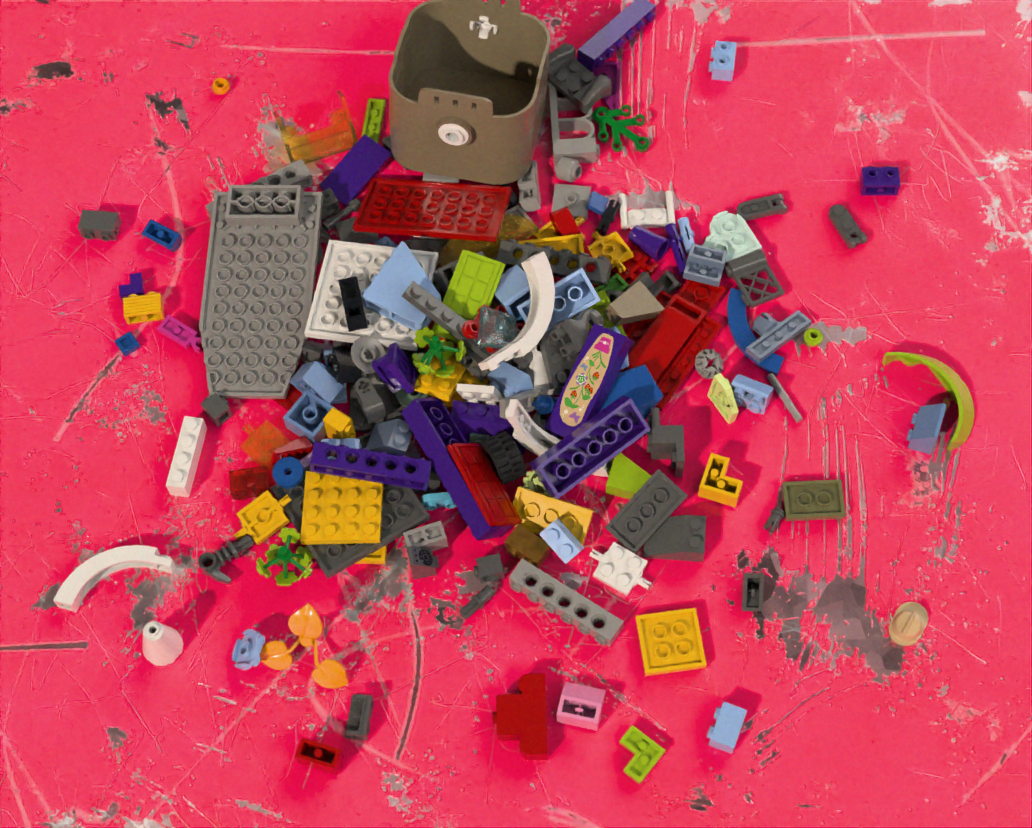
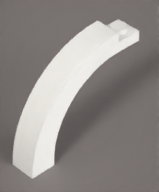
(106, 563)

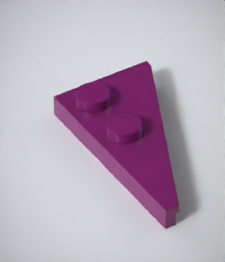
(613, 71)

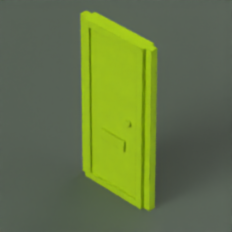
(470, 288)

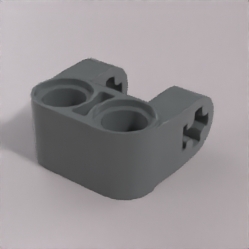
(369, 401)

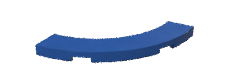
(742, 333)

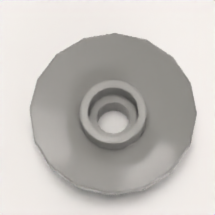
(369, 347)

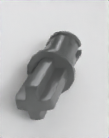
(477, 602)

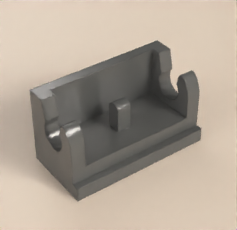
(359, 717)

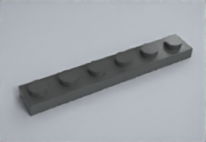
(441, 315)

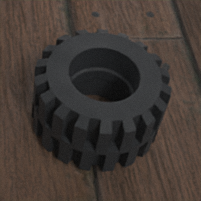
(504, 457)

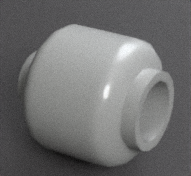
(568, 169)

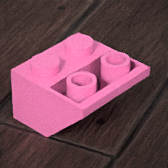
(580, 706)

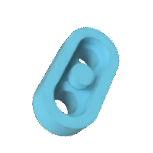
(437, 500)

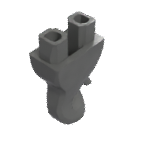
(575, 331)

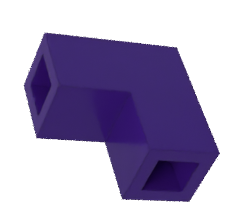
(135, 287)

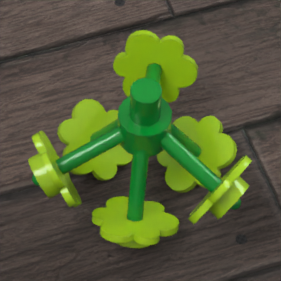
(437, 348)
(283, 554)

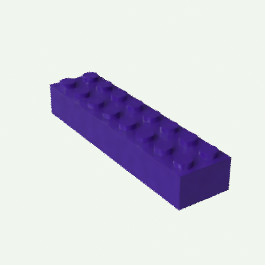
(435, 431)

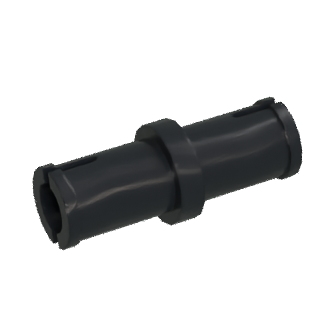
(608, 217)

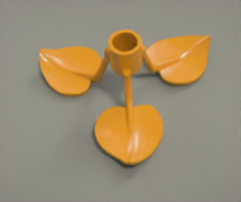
(309, 627)

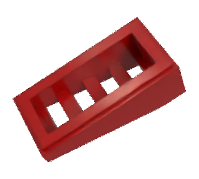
(297, 449)

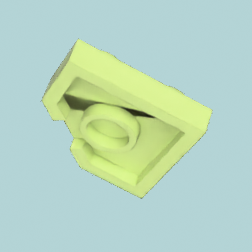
(723, 398)

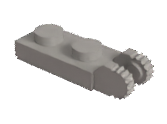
(525, 399)

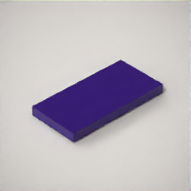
(356, 169)

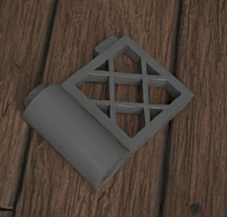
(746, 267)

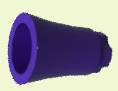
(649, 242)

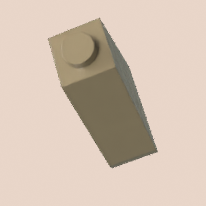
(633, 306)

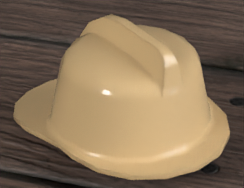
(908, 623)

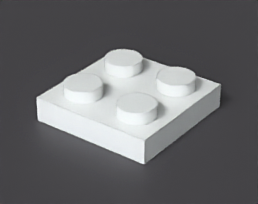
(479, 393)

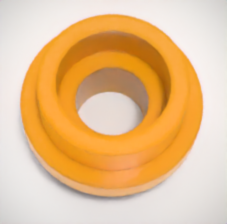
(220, 86)

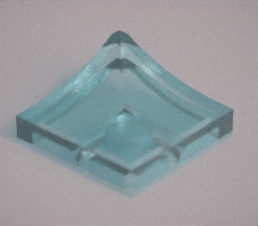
(495, 328)

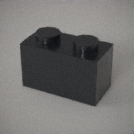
(343, 366)

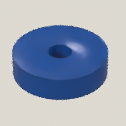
(291, 480)

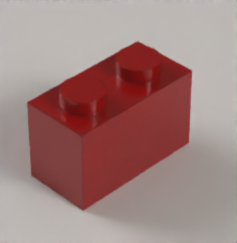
(319, 756)

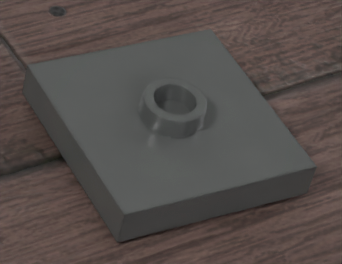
(347, 233)

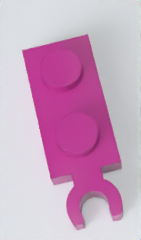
(180, 333)

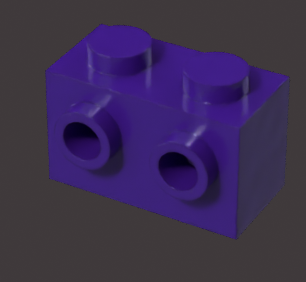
(879, 180)

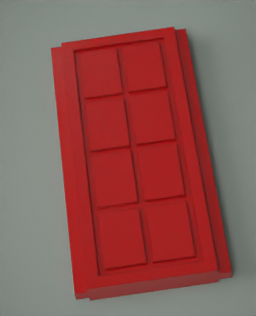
(484, 484)

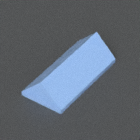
(572, 296)

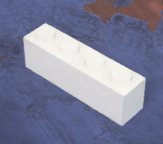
(186, 456)

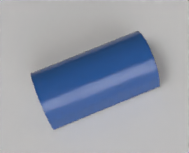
(162, 235)

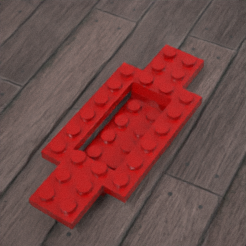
(661, 338)

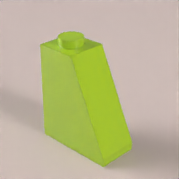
(625, 477)

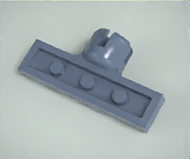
(775, 333)

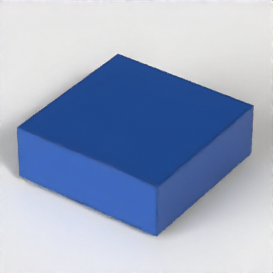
(597, 203)
(127, 344)

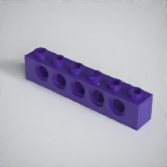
(361, 471)

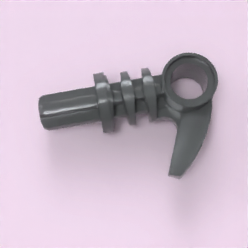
(221, 556)

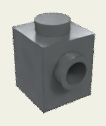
(217, 409)

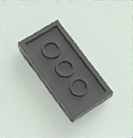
(646, 511)

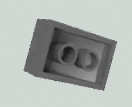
(678, 539)

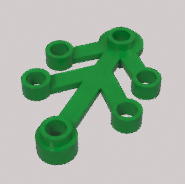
(620, 126)

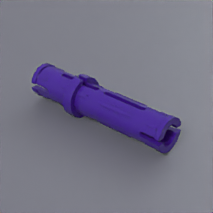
(677, 248)

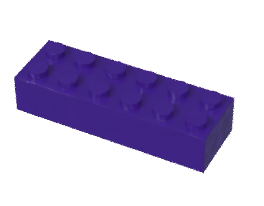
(590, 446)

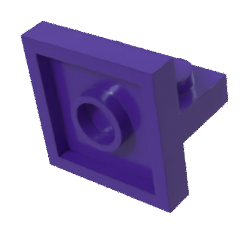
(396, 370)

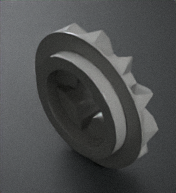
(701, 362)

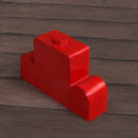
(524, 717)

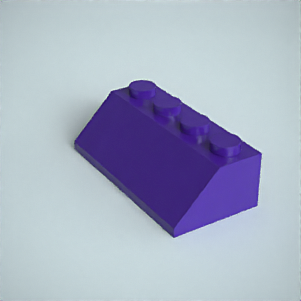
(481, 420)

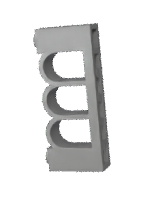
(580, 149)

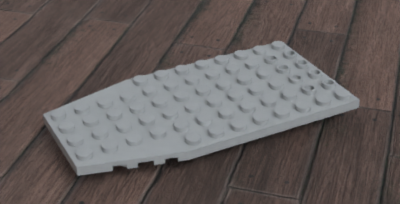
(258, 288)

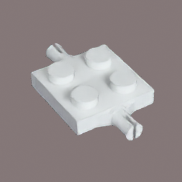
(620, 569)

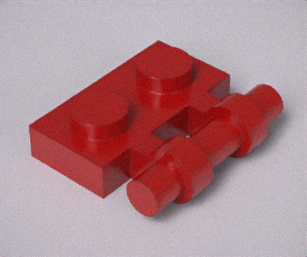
(634, 264)

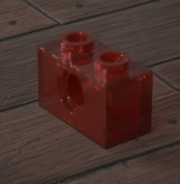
(240, 478)

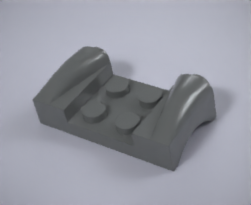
(575, 80)

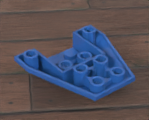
(639, 386)

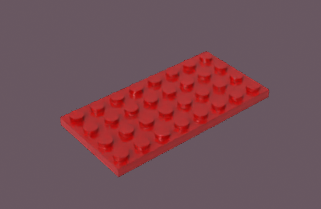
(433, 209)

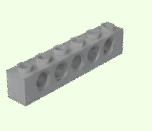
(297, 170)
(526, 572)

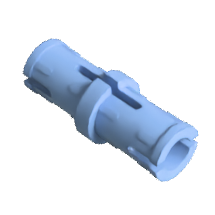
(686, 233)

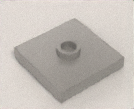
(573, 197)

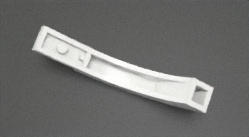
(540, 313)
(534, 437)

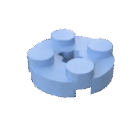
(247, 651)

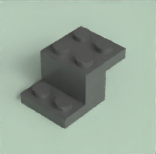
(666, 442)

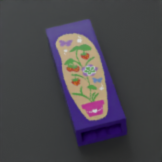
(589, 380)

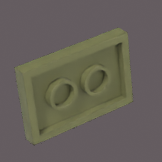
(813, 500)

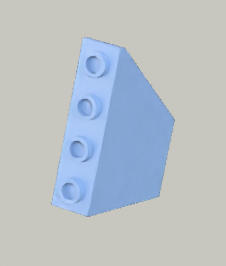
(388, 286)

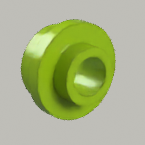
(813, 341)

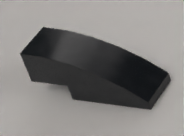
(352, 303)

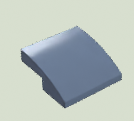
(705, 265)

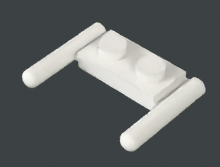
(647, 217)

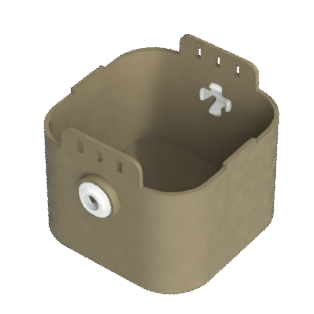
(469, 89)

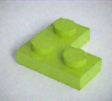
(646, 754)

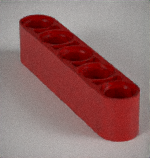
(565, 225)

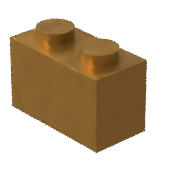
(527, 546)

